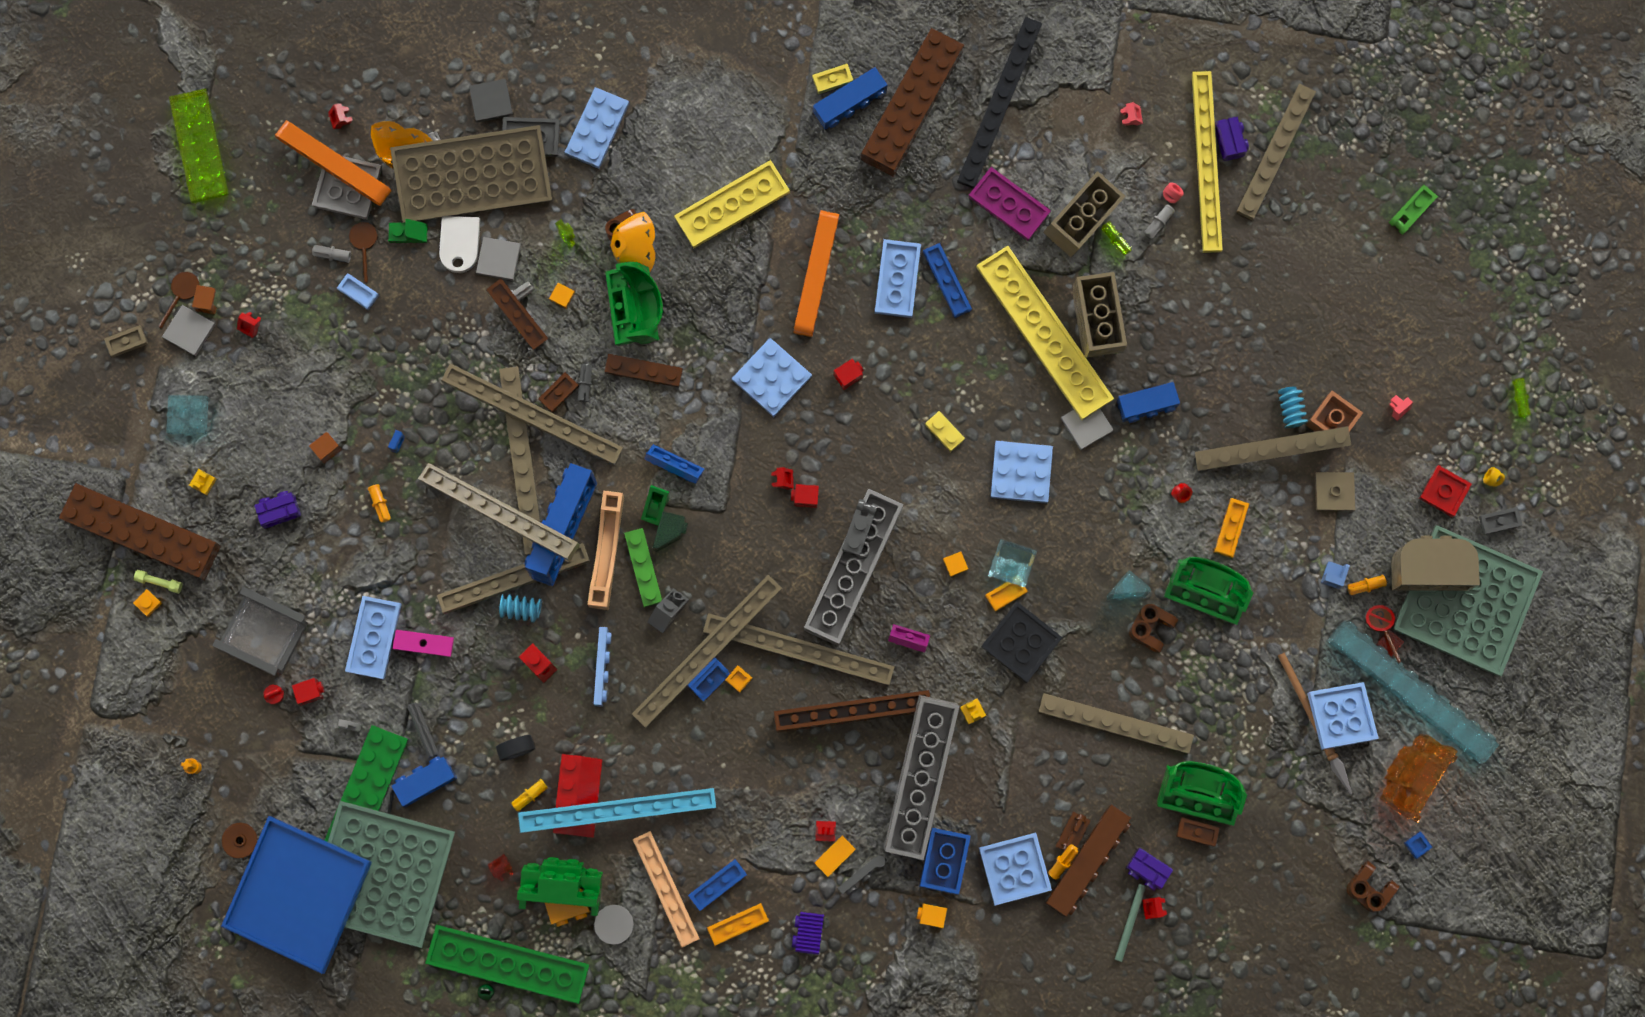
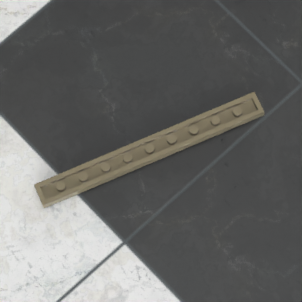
(531, 414)
(520, 454)
(499, 512)
(706, 651)
(808, 651)

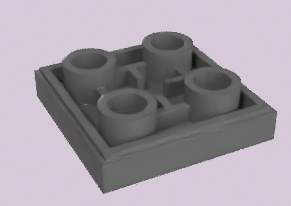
(491, 100)

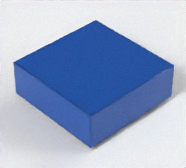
(396, 441)
(1418, 845)

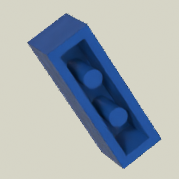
(1148, 402)
(423, 781)

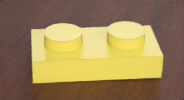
(832, 78)
(944, 431)

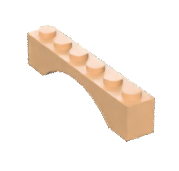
(606, 550)

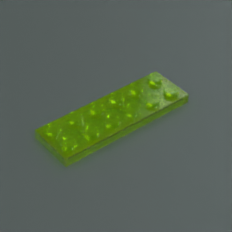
(199, 145)

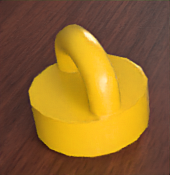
(1491, 477)

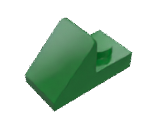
(408, 232)
(655, 505)

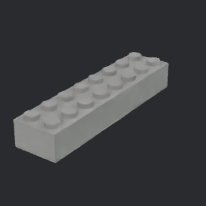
(851, 574)
(921, 777)

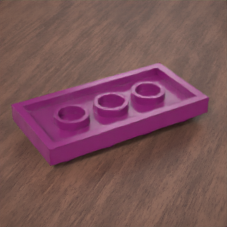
(1009, 203)

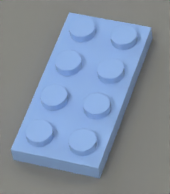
(597, 127)
(897, 278)
(373, 637)

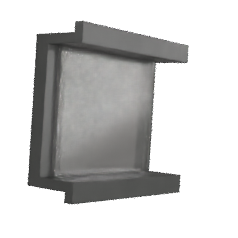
(262, 632)

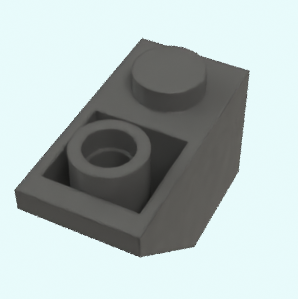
(667, 610)

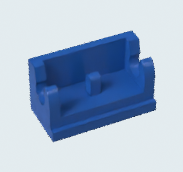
(709, 679)

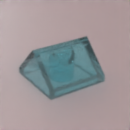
(1012, 562)
(1129, 587)

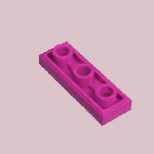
(412, 642)

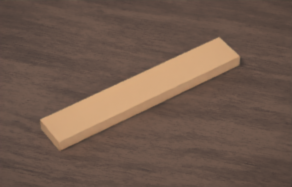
(666, 889)

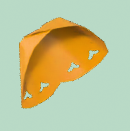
(385, 139)
(634, 240)

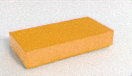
(1004, 595)
(835, 856)

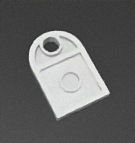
(459, 241)

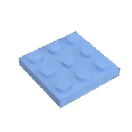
(771, 377)
(1021, 472)
(1342, 716)
(1015, 869)

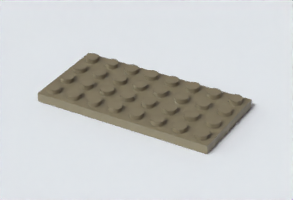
(471, 173)

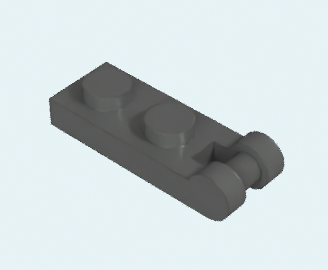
(859, 528)
(863, 874)

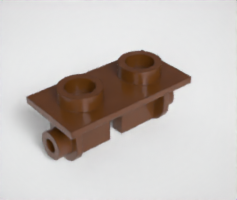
(1073, 831)

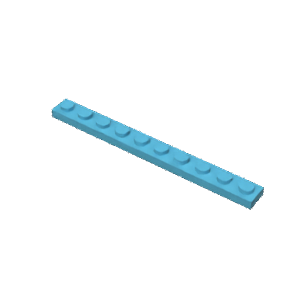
(616, 810)

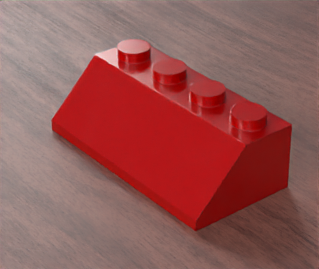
(578, 786)

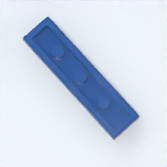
(947, 280)

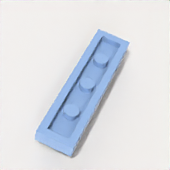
(602, 676)

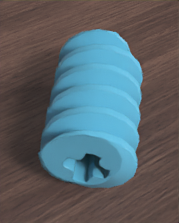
(1292, 407)
(519, 608)

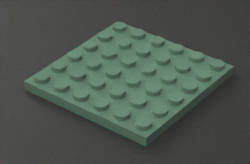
(1475, 623)
(403, 873)

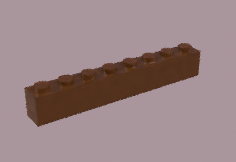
(847, 711)

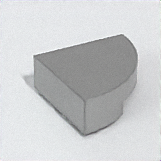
(343, 724)

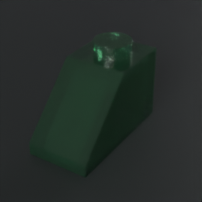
(669, 530)

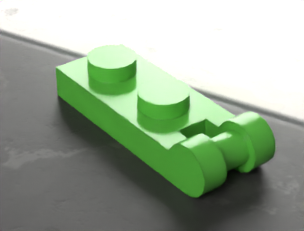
(1413, 209)

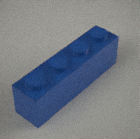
(850, 98)

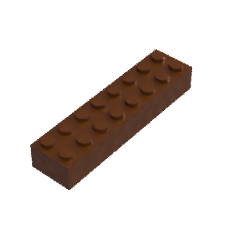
(912, 102)
(140, 531)

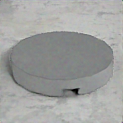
(614, 924)

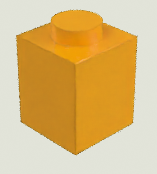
(931, 915)

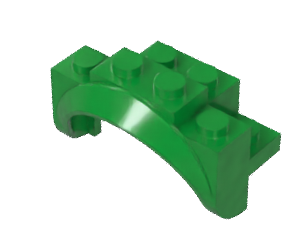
(634, 306)
(560, 884)

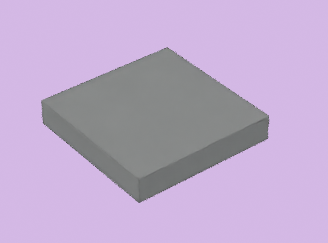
(498, 258)
(189, 330)
(1087, 430)

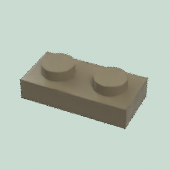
(126, 341)

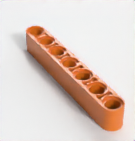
(333, 163)
(816, 273)

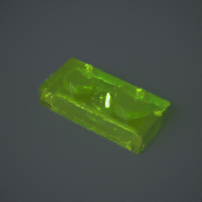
(565, 232)

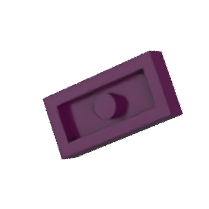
(909, 638)

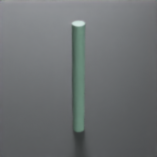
(1130, 922)

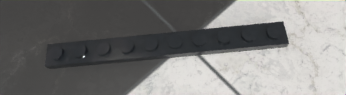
(999, 102)

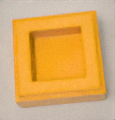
(562, 295)
(955, 564)
(738, 679)

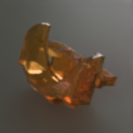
(1418, 773)

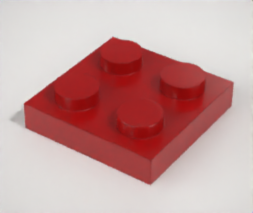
(1445, 491)

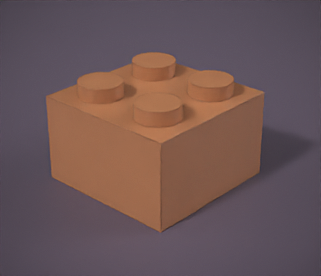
(1334, 413)

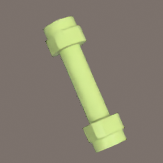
(173, 585)

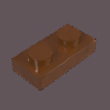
(558, 392)
(1197, 832)

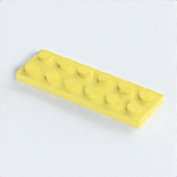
(732, 204)

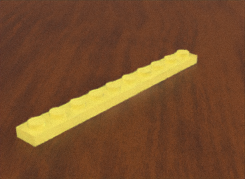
(1207, 162)

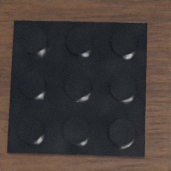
(1021, 642)

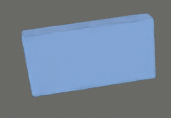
(357, 291)

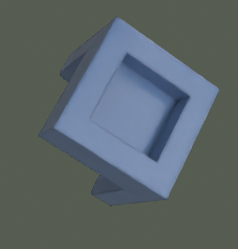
(1335, 575)

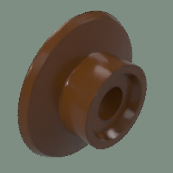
(231, 836)

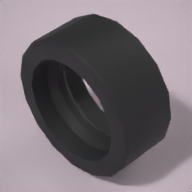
(515, 747)

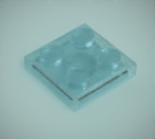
(187, 414)

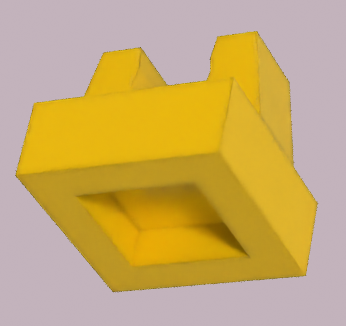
(202, 482)
(972, 711)

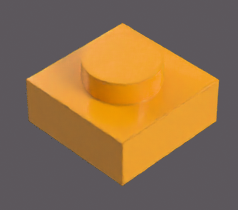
(147, 602)

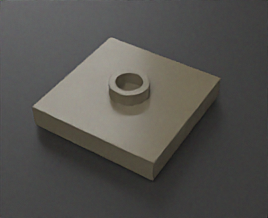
(1335, 491)

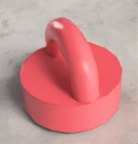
(1173, 191)

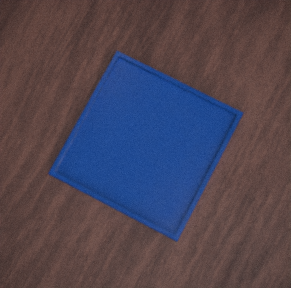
(296, 894)

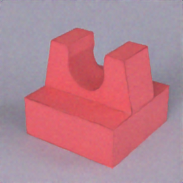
(1134, 114)
(1400, 407)

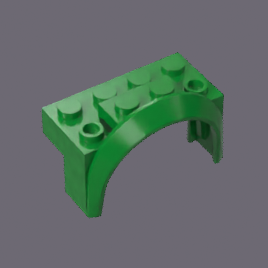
(1215, 578)
(1204, 779)

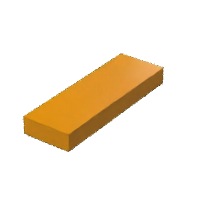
(1231, 528)
(737, 924)

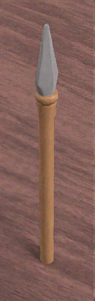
(1336, 764)

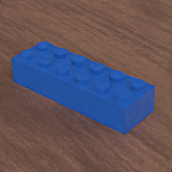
(565, 518)

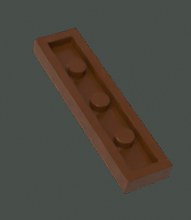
(517, 314)
(643, 370)

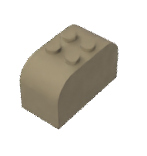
(1084, 214)
(1099, 315)
(1435, 565)

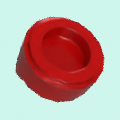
(1182, 493)
(273, 694)

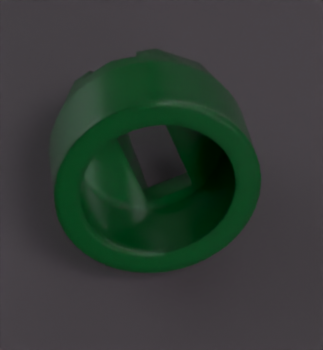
(487, 987)

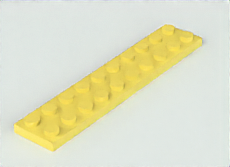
(1045, 333)

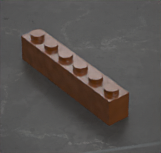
(1088, 860)

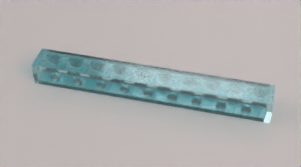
(1413, 692)

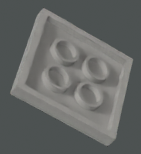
(340, 198)

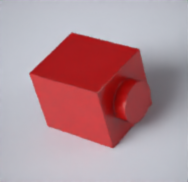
(848, 373)
(805, 495)
(308, 691)

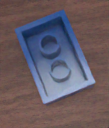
(944, 861)

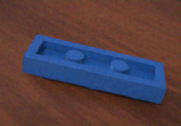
(674, 464)
(717, 885)

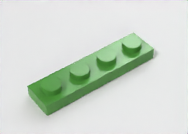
(643, 567)

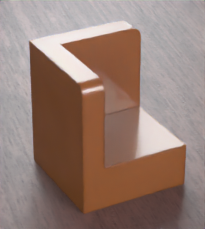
(204, 300)
(325, 447)

